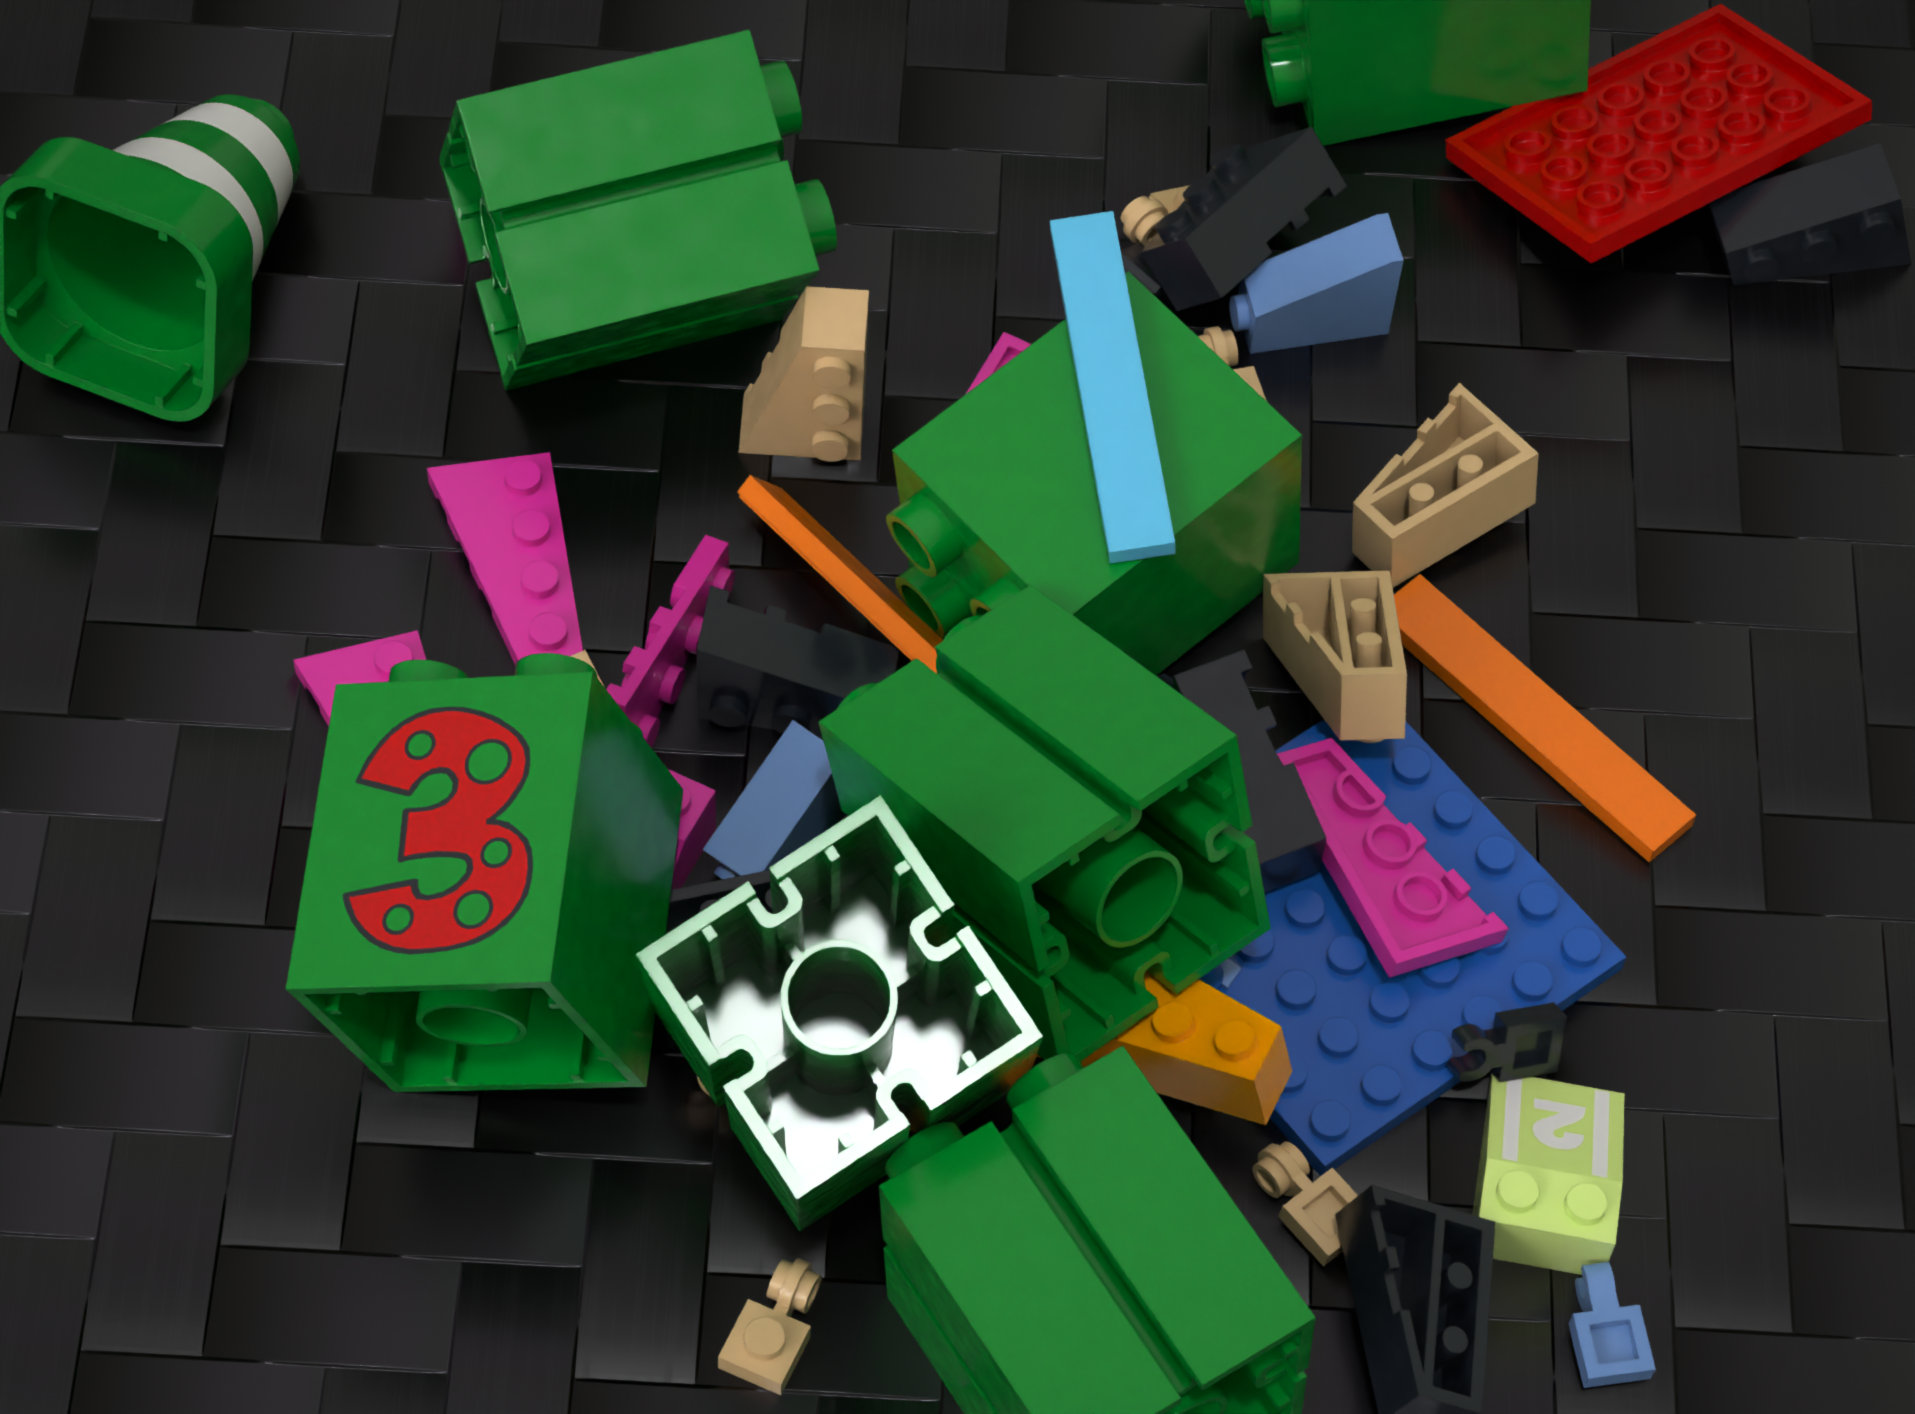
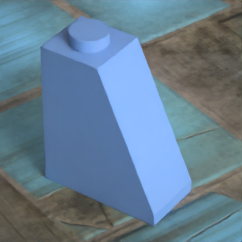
(1322, 290)
(780, 808)

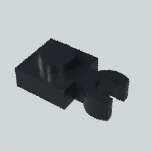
(1519, 1045)

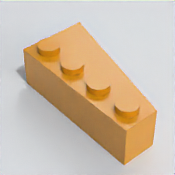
(1207, 1051)

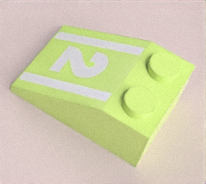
(1551, 1172)

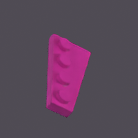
(657, 671)
(1387, 877)

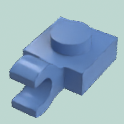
(1608, 1338)

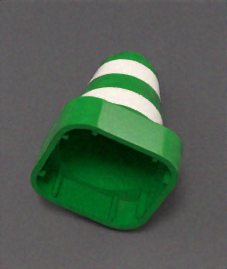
(144, 256)

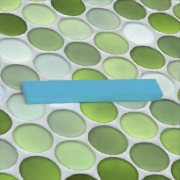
(1112, 388)

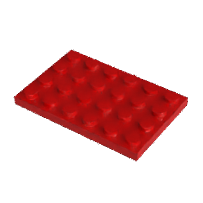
(1658, 132)

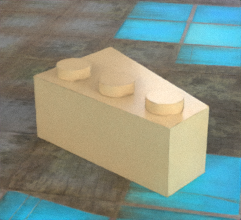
(813, 382)
(1444, 490)
(1341, 648)

